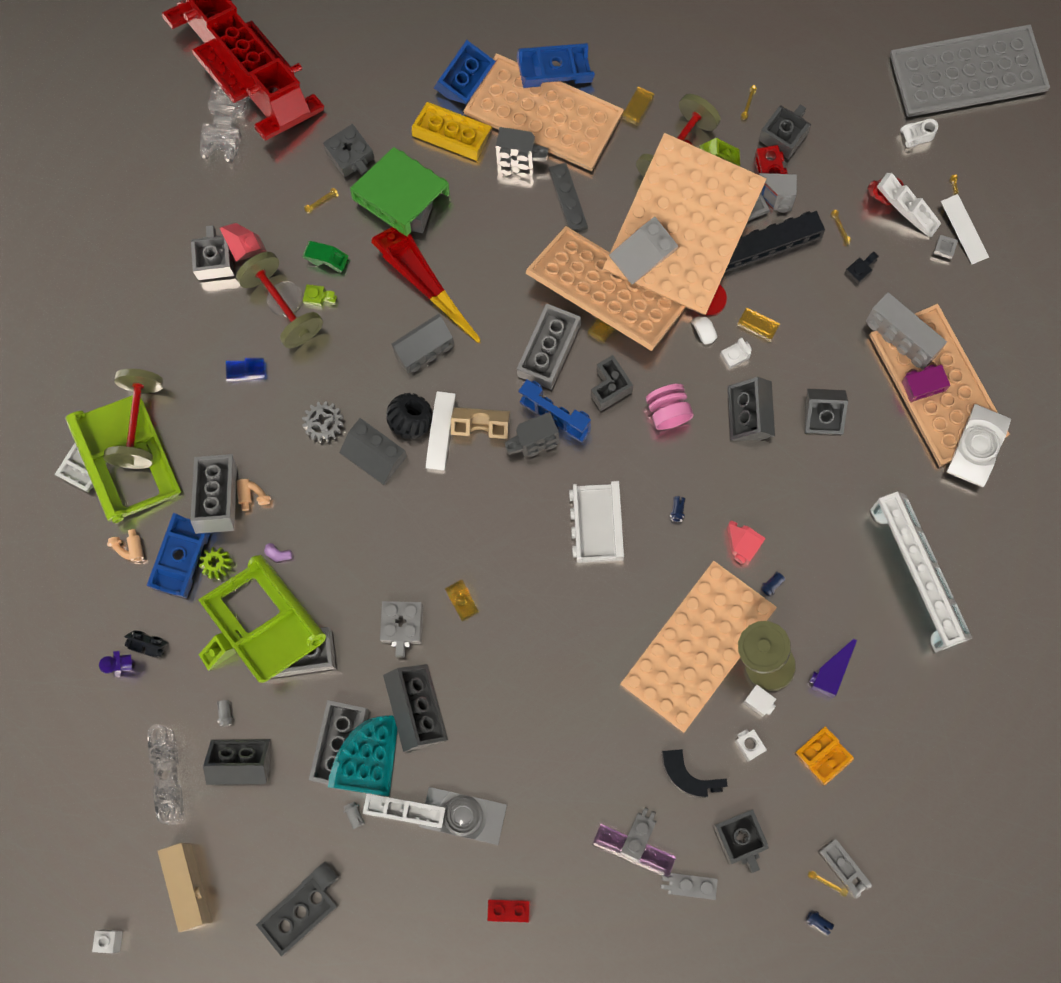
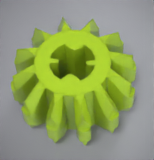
(221, 566)

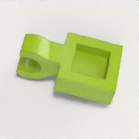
(316, 295)

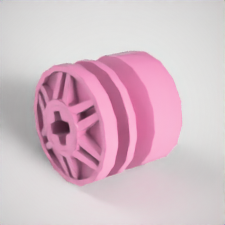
(669, 406)

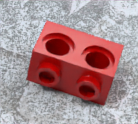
(770, 166)
(508, 910)

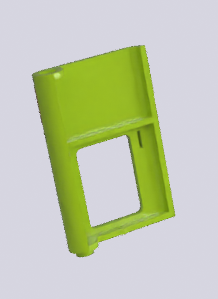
(109, 428)
(278, 640)

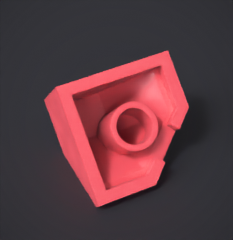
(242, 241)
(744, 542)

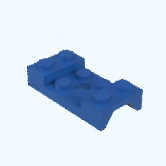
(537, 66)
(576, 424)
(176, 575)

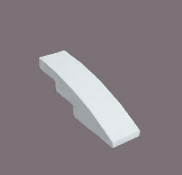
(908, 205)
(440, 430)
(404, 810)

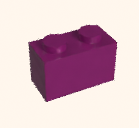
(925, 383)

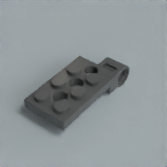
(317, 881)

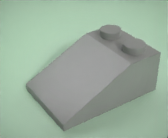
(643, 250)

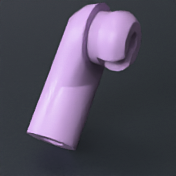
(276, 555)

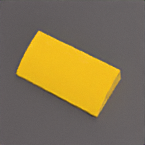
(451, 131)

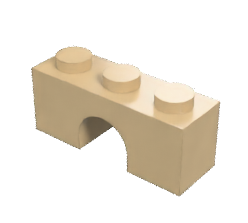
(493, 421)

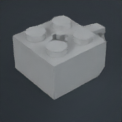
(211, 256)
(409, 632)

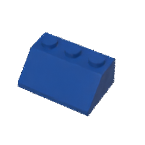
(464, 73)

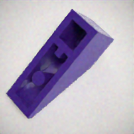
(830, 675)

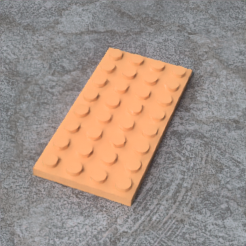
(557, 114)
(575, 271)
(944, 414)
(696, 647)

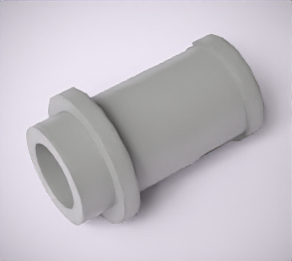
(224, 713)
(353, 815)

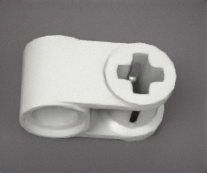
(916, 133)

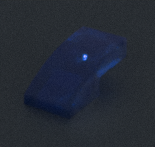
(245, 370)

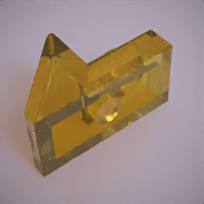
(600, 331)
(461, 600)

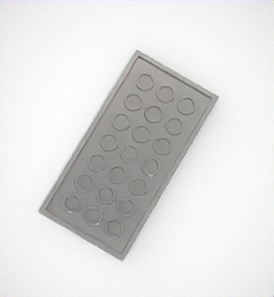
(969, 70)

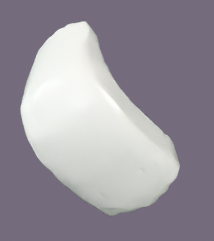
(704, 329)

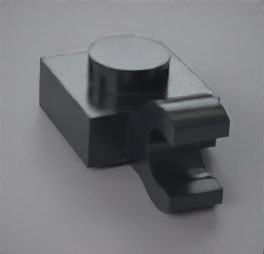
(861, 269)

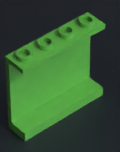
(398, 189)

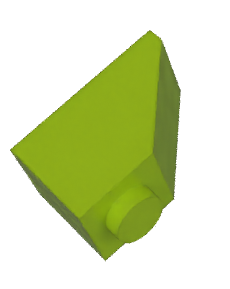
(723, 150)
(216, 651)

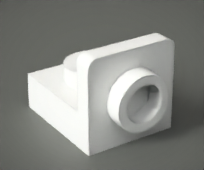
(736, 353)

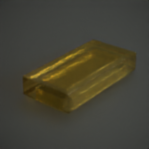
(638, 106)
(758, 324)

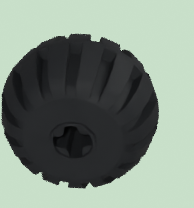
(409, 416)

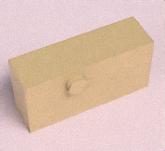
(184, 887)

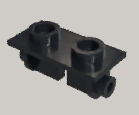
(137, 641)

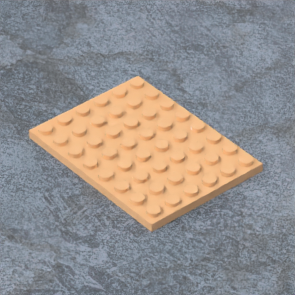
(703, 209)

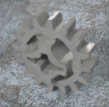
(330, 420)

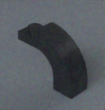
(679, 776)

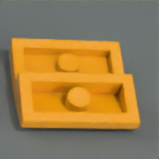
(824, 756)

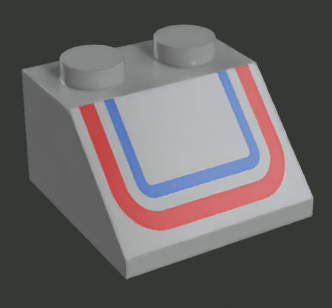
(779, 191)

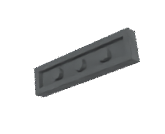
(568, 197)

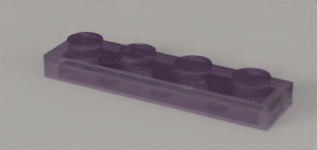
(652, 858)

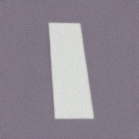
(964, 229)

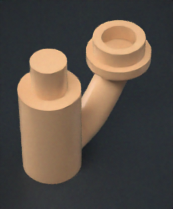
(244, 489)
(134, 546)

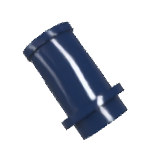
(677, 509)
(772, 584)
(819, 922)

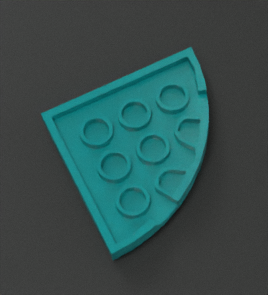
(366, 758)

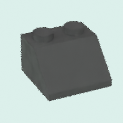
(825, 411)

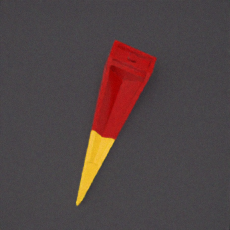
(408, 260)

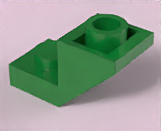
(325, 254)

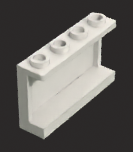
(597, 523)

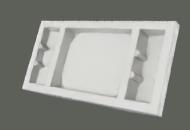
(979, 445)
(74, 470)

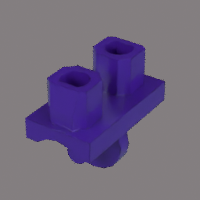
(117, 663)

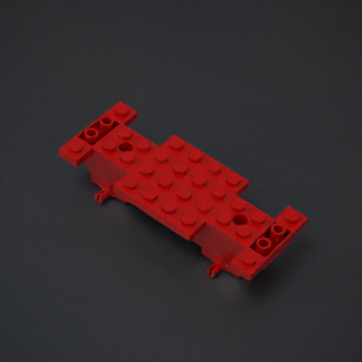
(245, 63)

